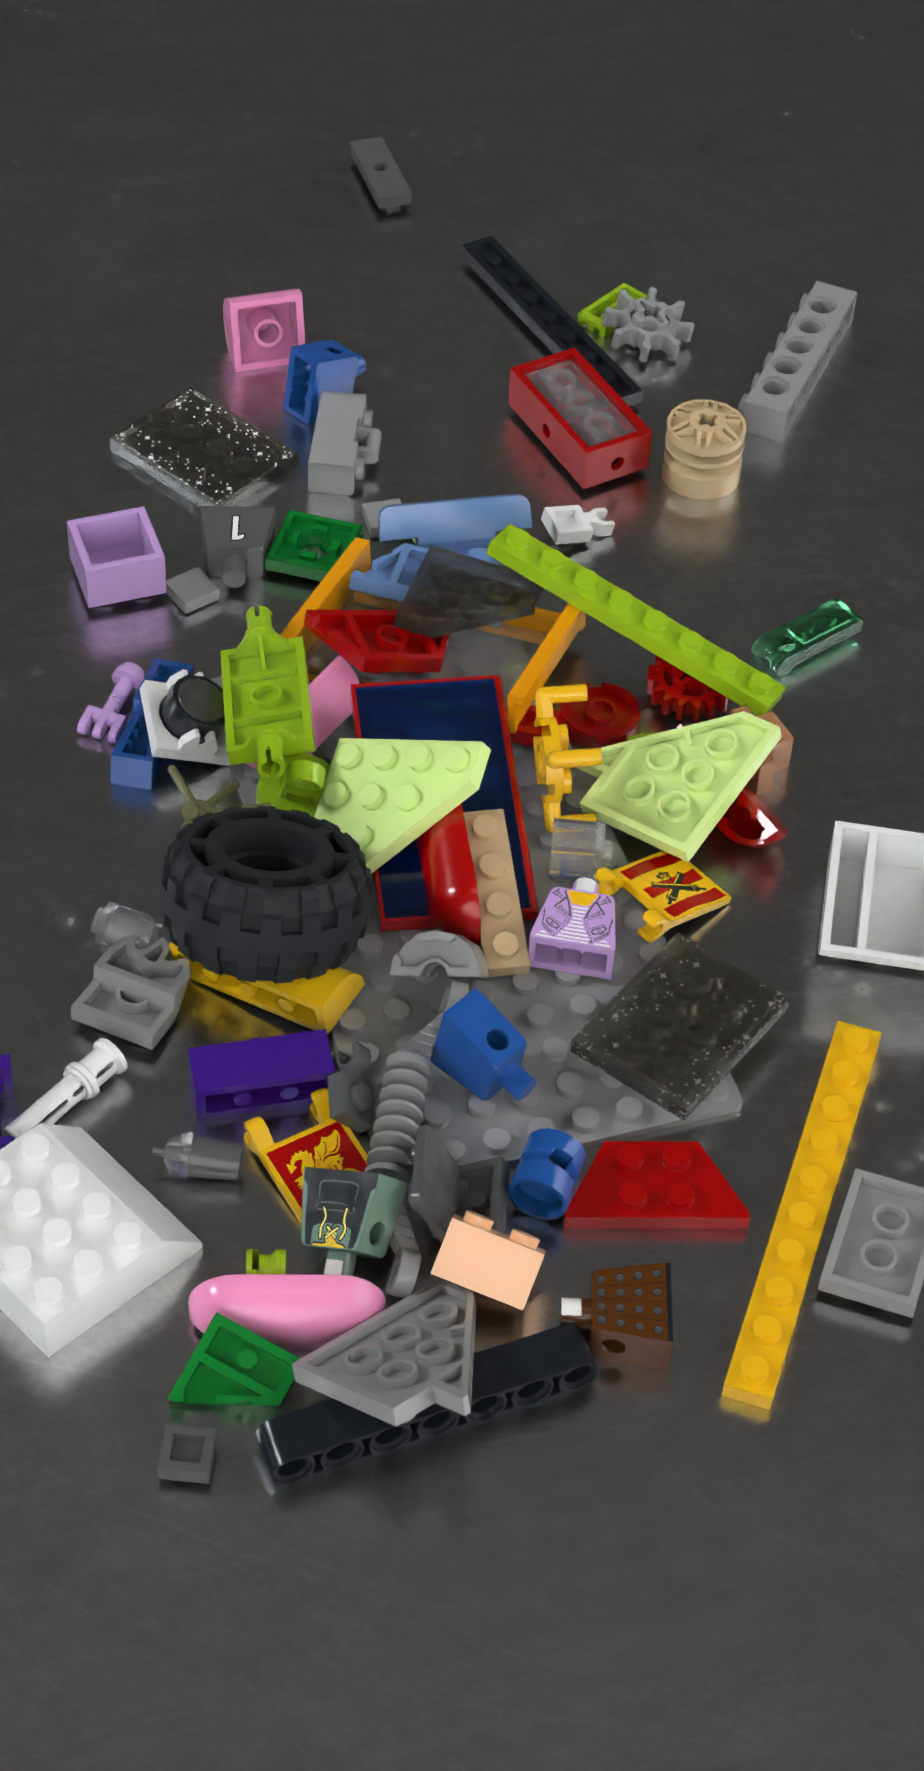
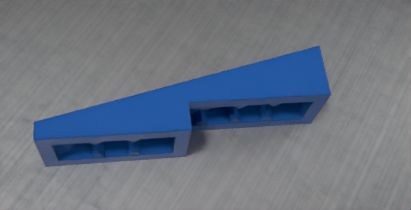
(132, 756)

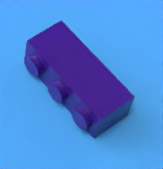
(258, 1073)

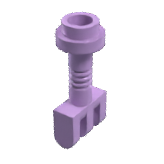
(126, 680)

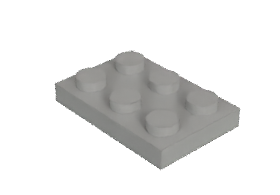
(878, 1245)

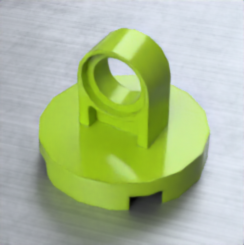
(297, 787)

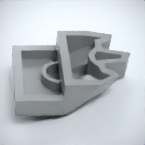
(134, 992)

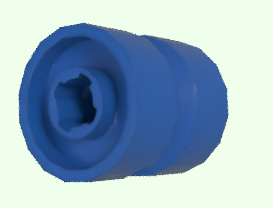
(546, 1174)

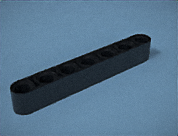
(503, 1381)

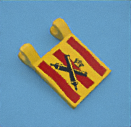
(667, 887)

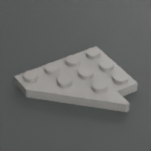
(401, 1357)

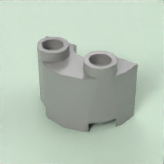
(436, 948)

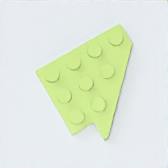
(678, 781)
(397, 789)

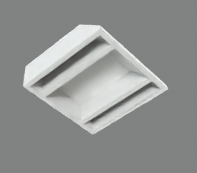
(874, 896)
(77, 1235)

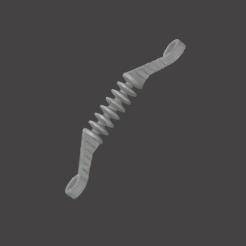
(397, 1127)

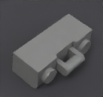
(337, 441)

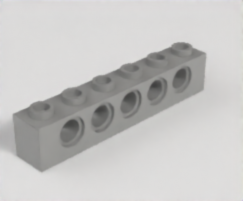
(798, 361)

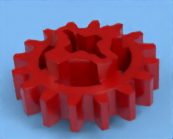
(682, 692)

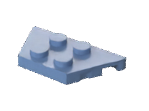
(391, 573)

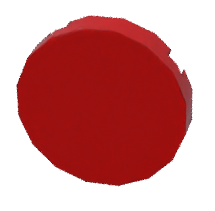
(604, 718)

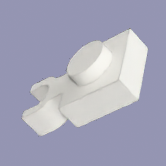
(572, 525)

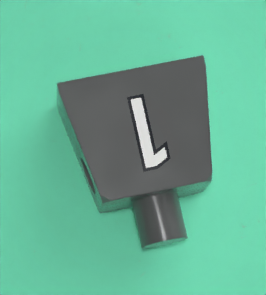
(236, 541)

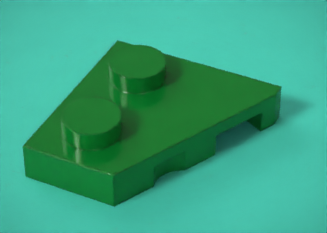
(235, 1369)

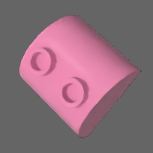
(263, 328)

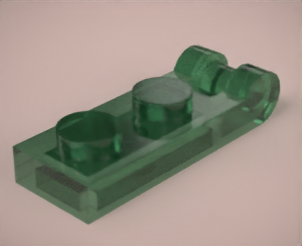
(807, 635)

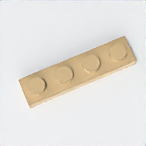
(502, 924)

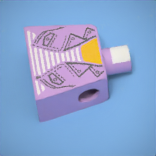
(575, 931)

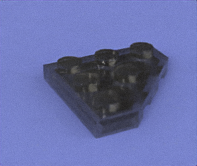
(463, 594)

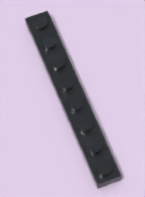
(542, 312)

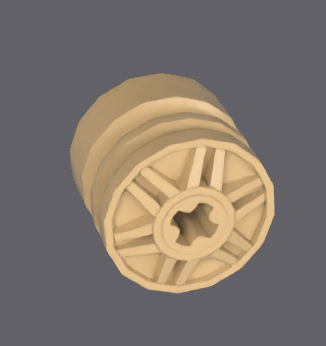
(703, 449)

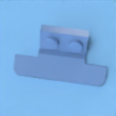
(455, 524)

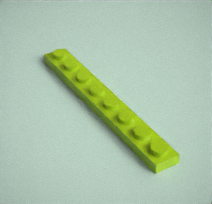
(636, 620)

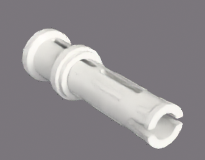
(79, 1082)

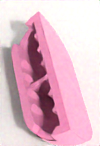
(330, 699)
(288, 1308)

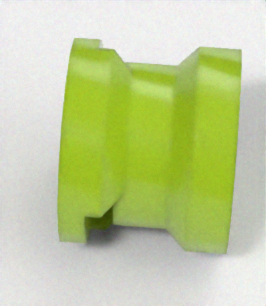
(265, 1263)

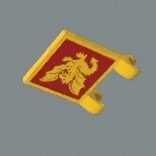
(322, 1146)

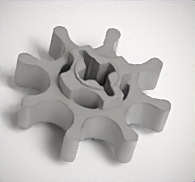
(648, 324)

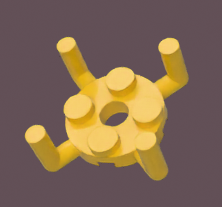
(551, 752)

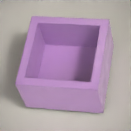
(116, 557)

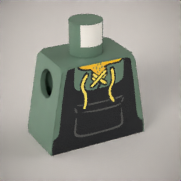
(349, 1215)

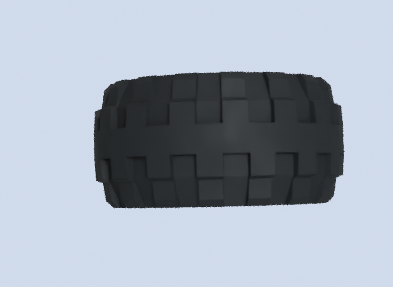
(265, 894)

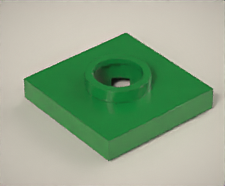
(306, 532)

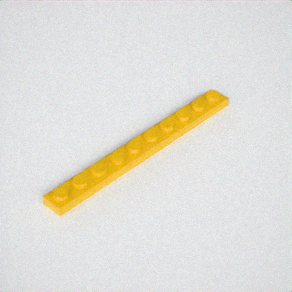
(801, 1218)

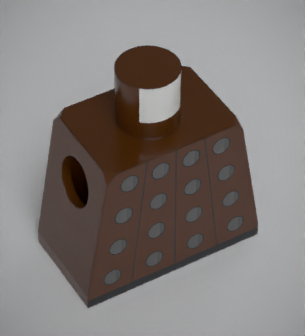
(627, 1314)

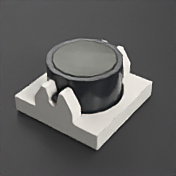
(189, 719)

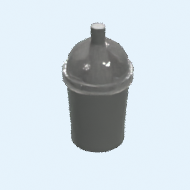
(201, 1156)

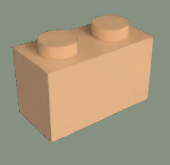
(489, 1260)

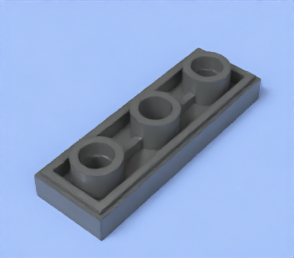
(380, 173)

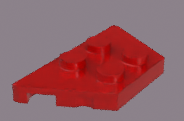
(374, 643)
(655, 1189)

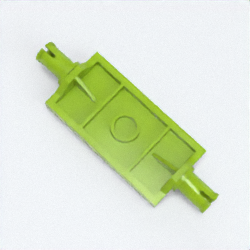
(266, 697)

